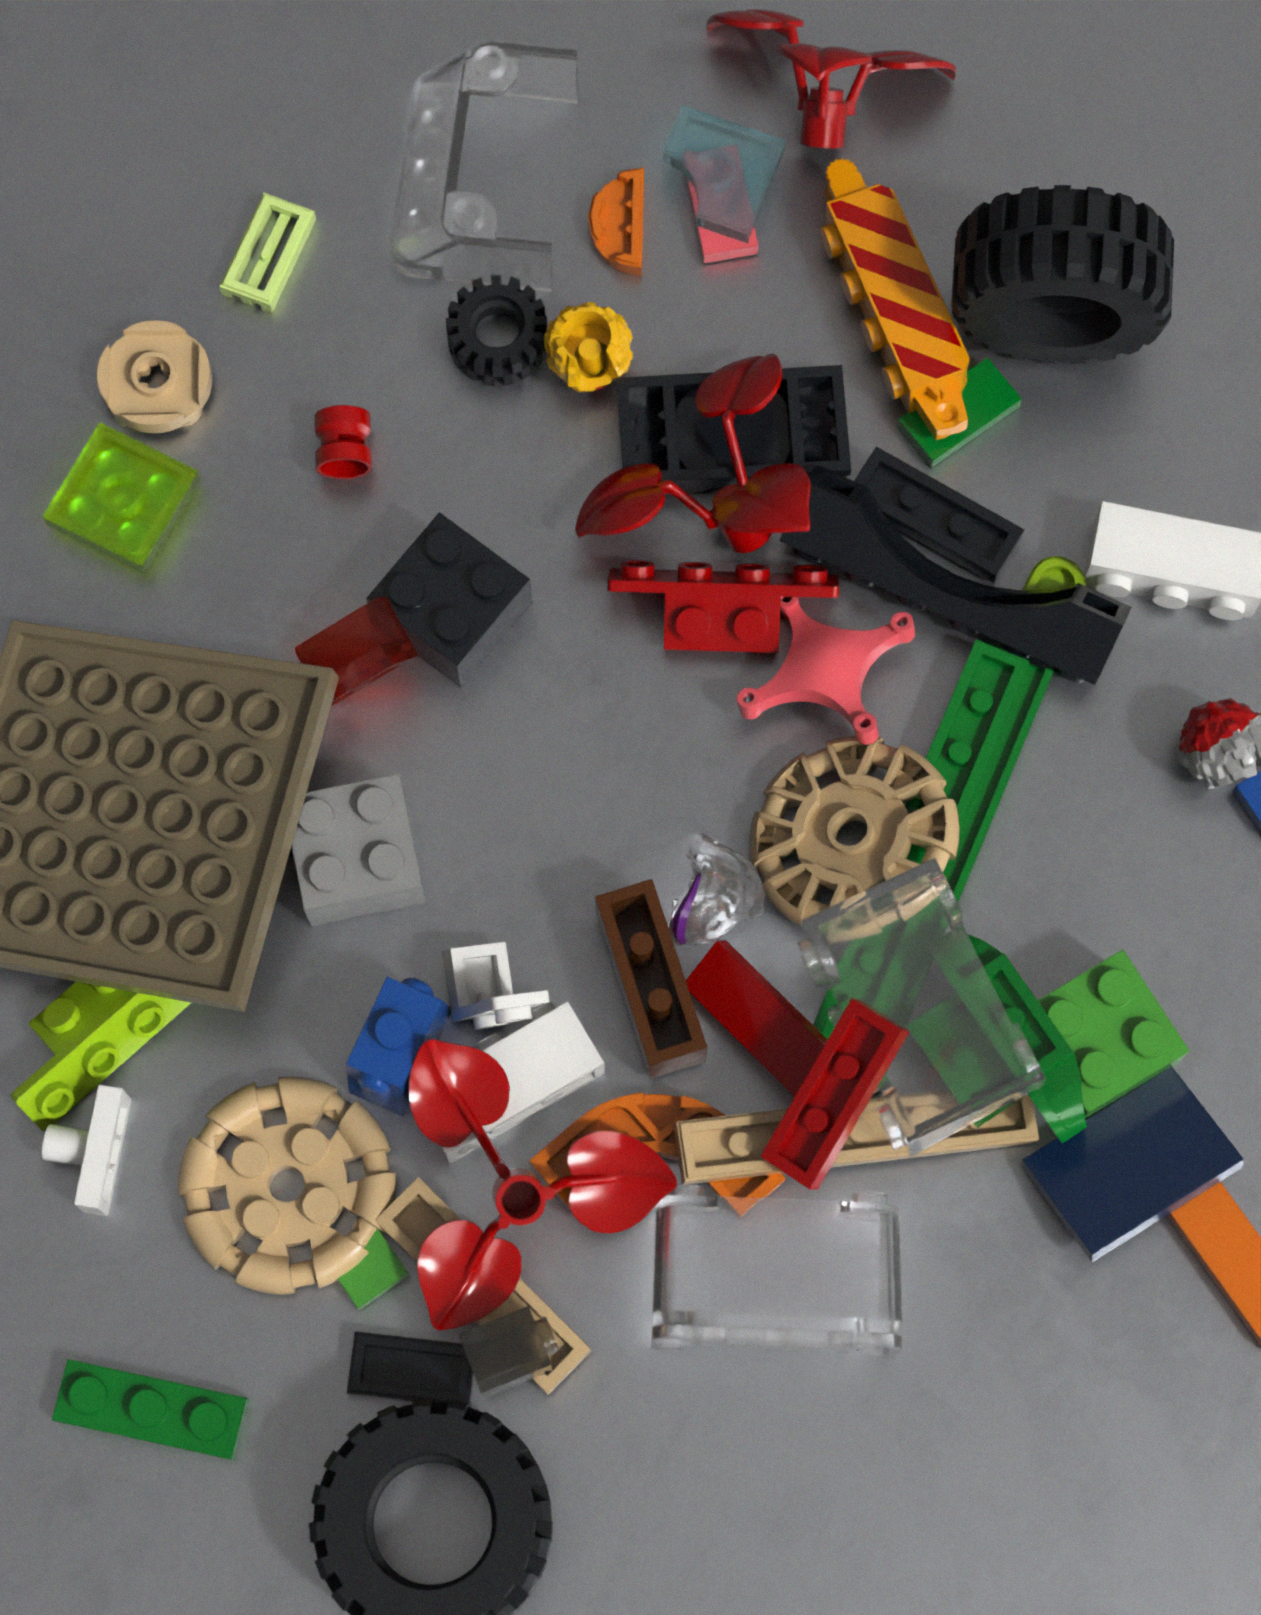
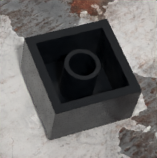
(454, 598)

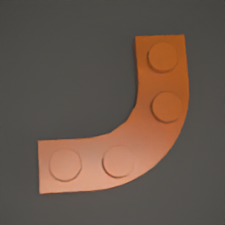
(652, 1122)

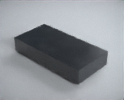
(409, 1369)

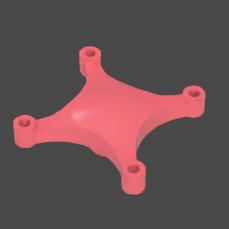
(827, 667)

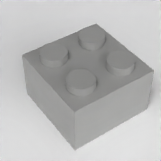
(356, 851)

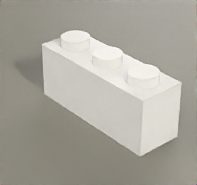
(1175, 561)
(542, 1066)

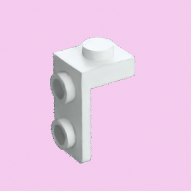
(482, 987)

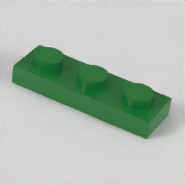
(150, 1409)

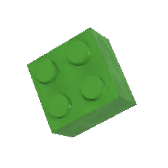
(1113, 1030)

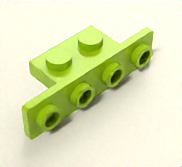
(91, 1036)

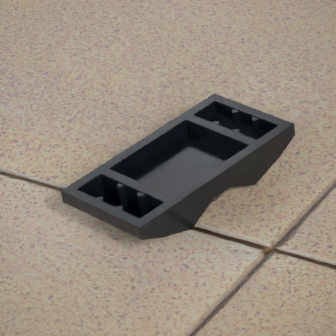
(798, 426)

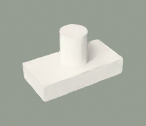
(93, 1149)

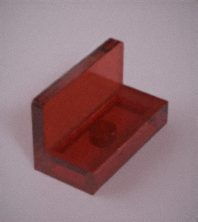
(360, 647)

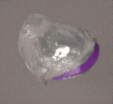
(719, 895)

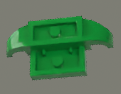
(1061, 1096)

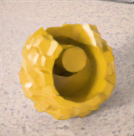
(588, 346)

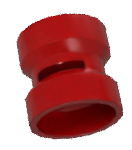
(343, 442)

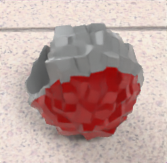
(1221, 743)

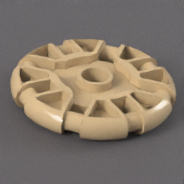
(854, 798)
(257, 1162)

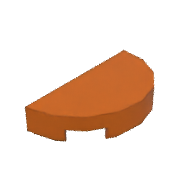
(617, 221)

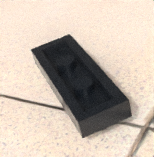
(940, 515)

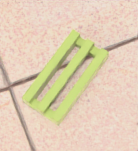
(251, 292)

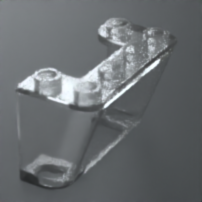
(914, 963)

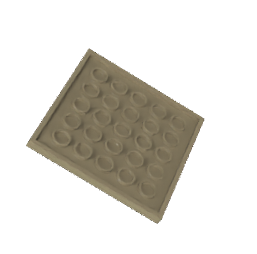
(148, 808)

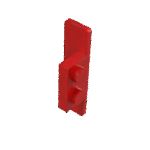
(722, 607)

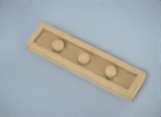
(417, 1214)

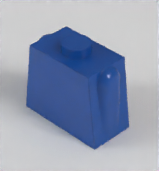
(390, 1039)

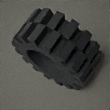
(489, 301)

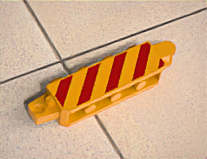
(897, 297)

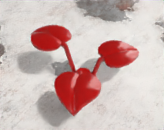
(825, 109)
(745, 512)
(470, 1270)

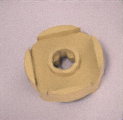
(161, 408)

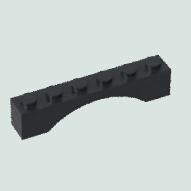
(1060, 626)

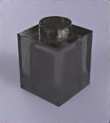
(509, 1350)

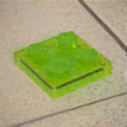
(122, 498)

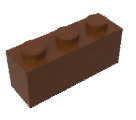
(651, 979)

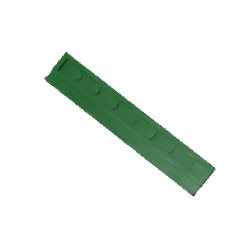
(976, 755)

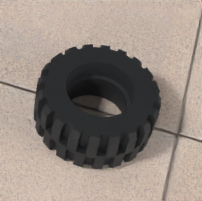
(1063, 275)
(416, 1436)

